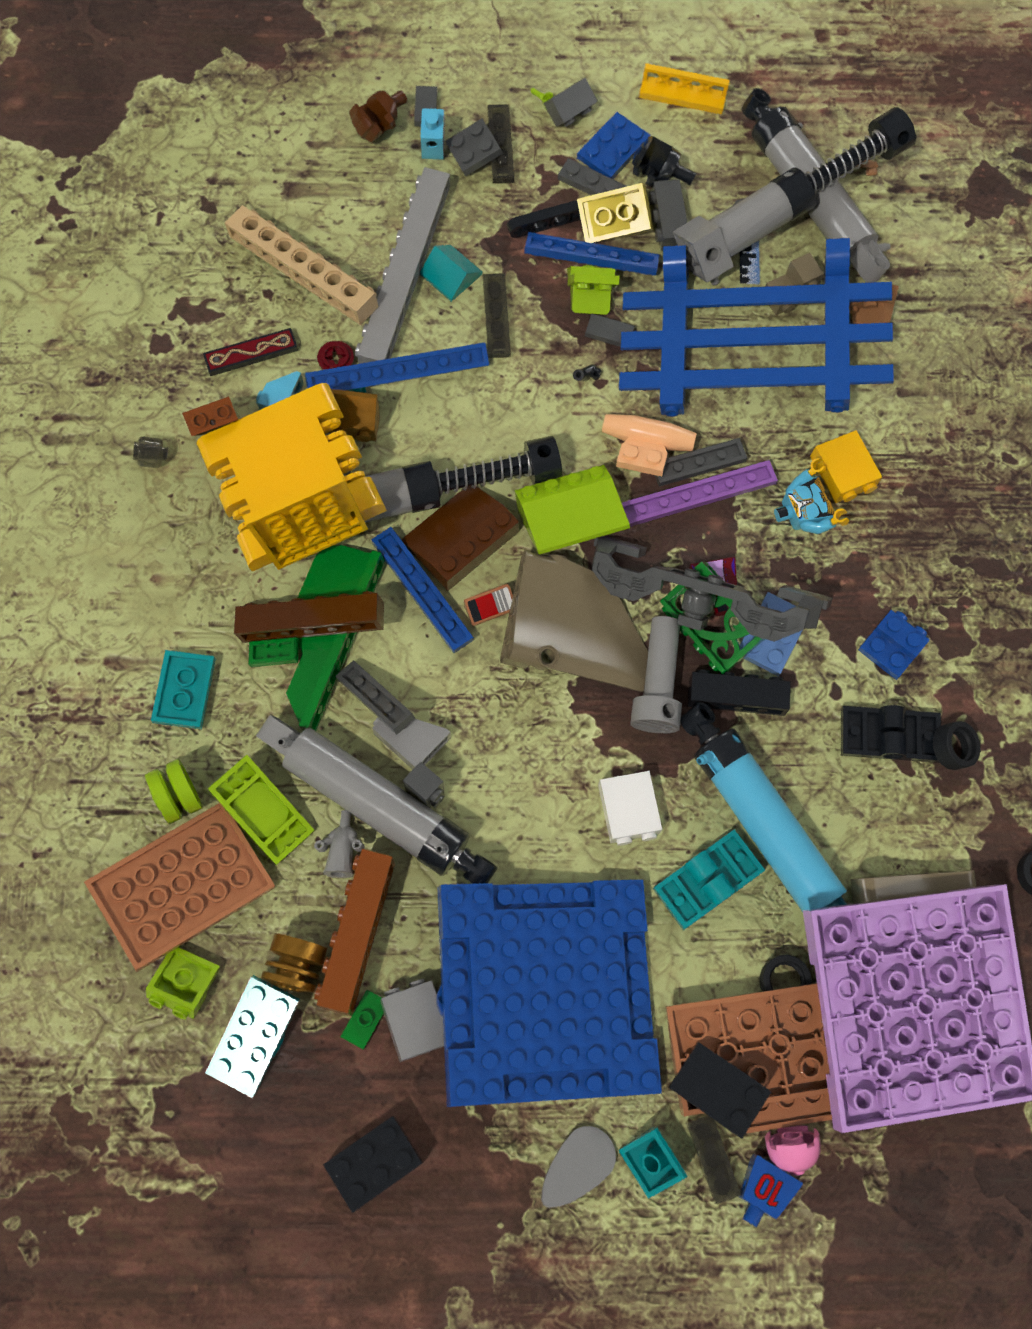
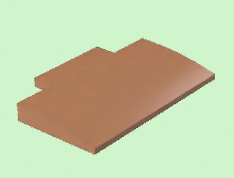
(770, 1038)

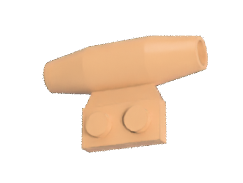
(646, 441)

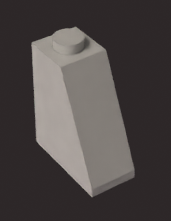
(415, 742)

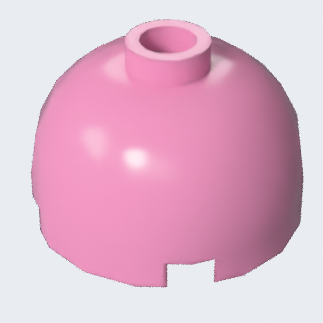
(793, 1148)

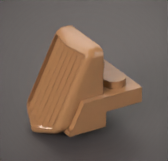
(873, 311)

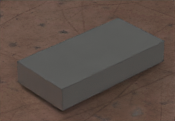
(425, 98)
(607, 329)

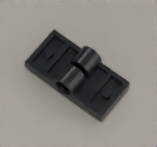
(888, 733)

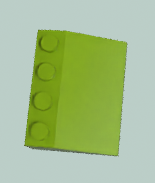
(571, 509)

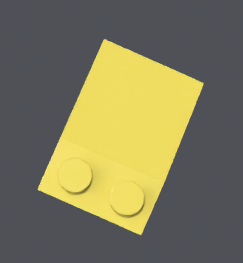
(615, 214)

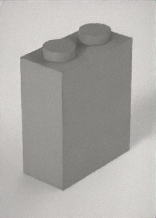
(413, 1019)

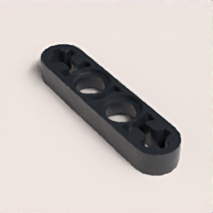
(544, 219)

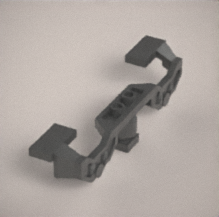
(702, 593)

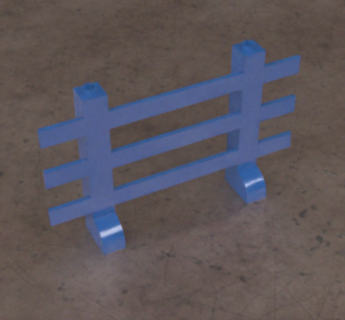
(835, 334)

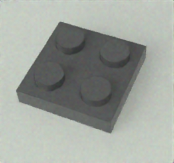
(473, 147)

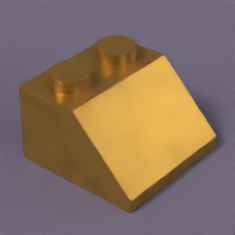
(360, 414)

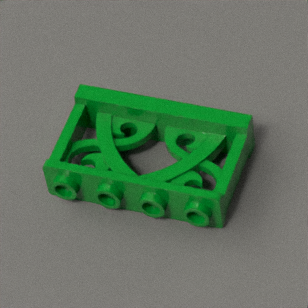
(720, 639)

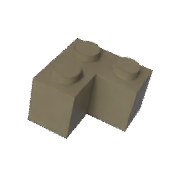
(800, 272)

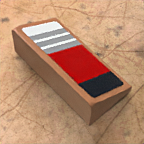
(489, 604)

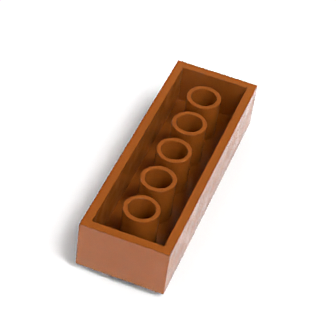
(356, 932)

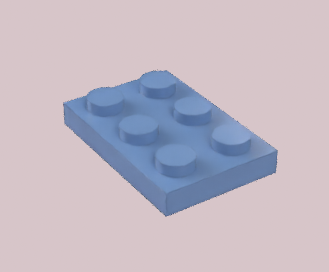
(770, 654)

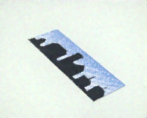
(750, 265)

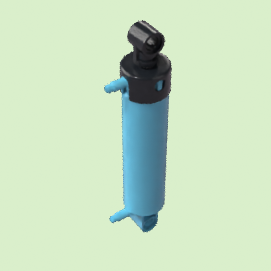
(763, 812)

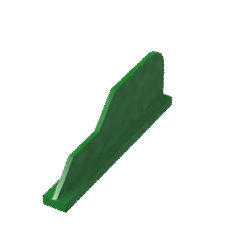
(332, 573)

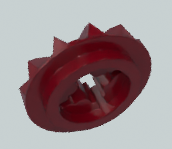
(327, 351)

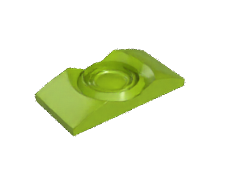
(260, 809)

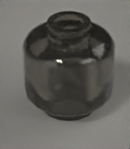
(149, 452)

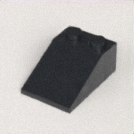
(720, 1090)

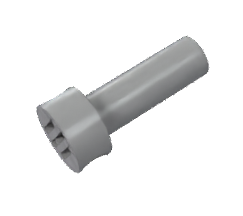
(657, 709)

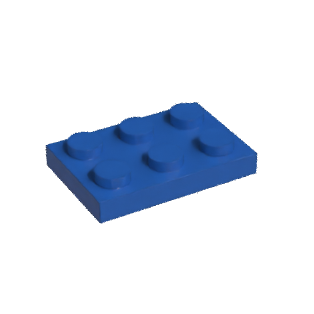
(612, 146)

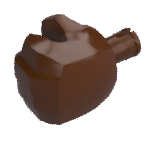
(377, 114)

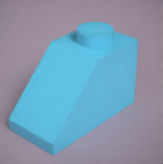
(279, 389)

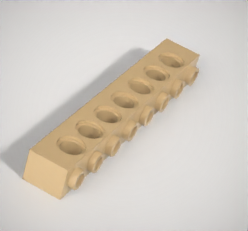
(302, 264)

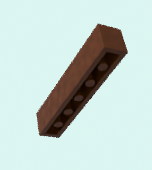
(309, 617)

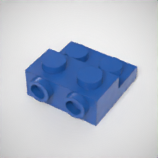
(894, 644)

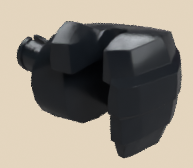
(659, 162)

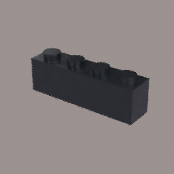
(739, 693)

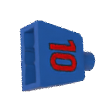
(766, 1190)

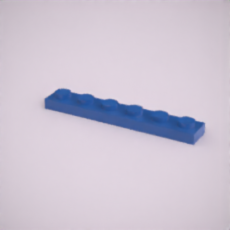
(592, 254)
(422, 590)

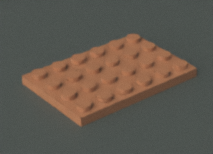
(179, 886)

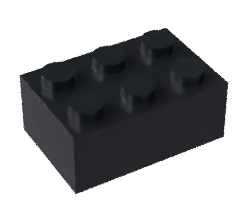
(373, 1163)

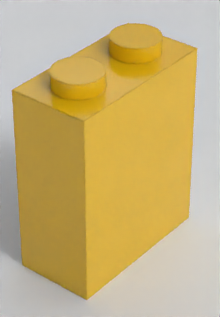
(848, 467)

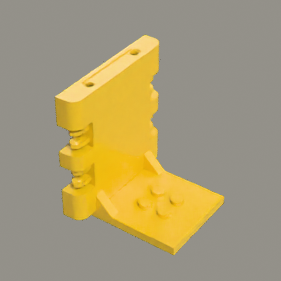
(291, 479)

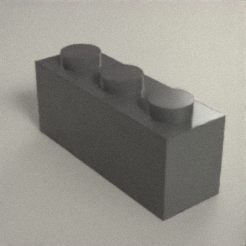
(668, 210)

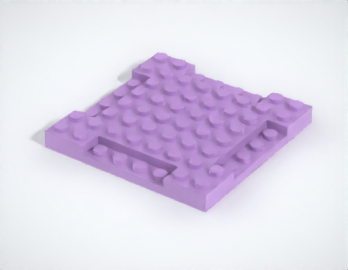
(920, 1006)

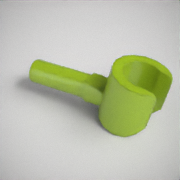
(544, 97)

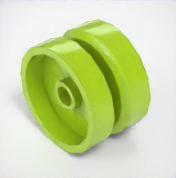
(170, 792)

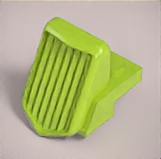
(591, 288)

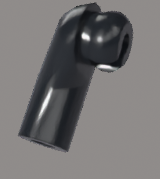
(587, 372)

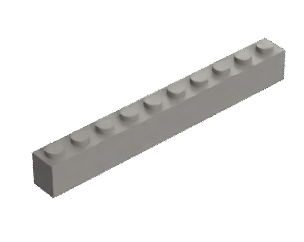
(404, 267)

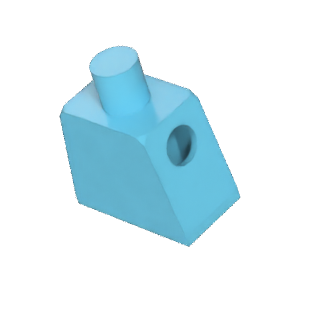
(432, 130)

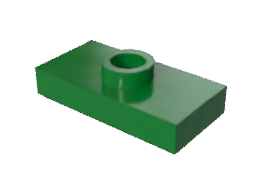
(273, 652)
(364, 1020)

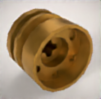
(294, 963)

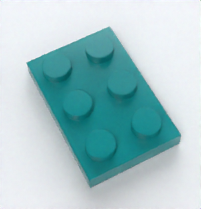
(183, 689)

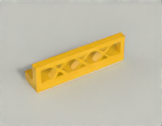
(683, 92)

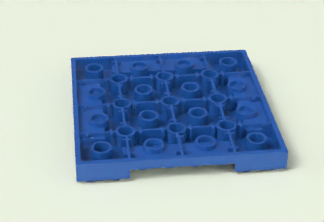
(545, 992)

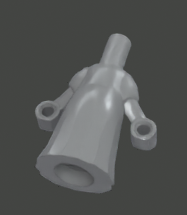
(342, 841)

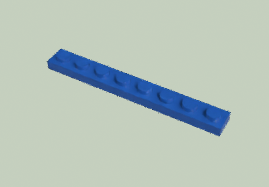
(401, 368)

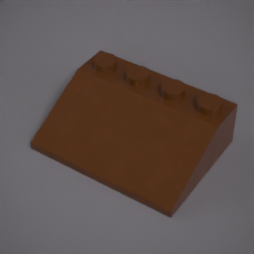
(461, 535)

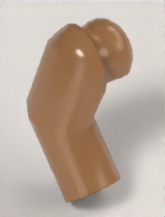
(871, 168)

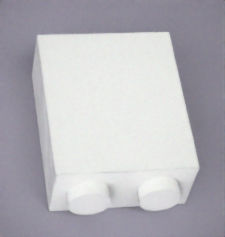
(630, 808)

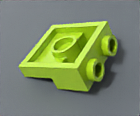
(181, 983)

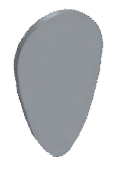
(578, 1166)

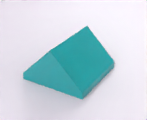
(449, 271)
(652, 1162)

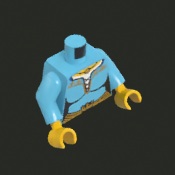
(808, 504)

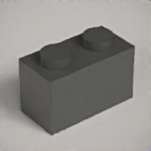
(571, 102)
(424, 785)

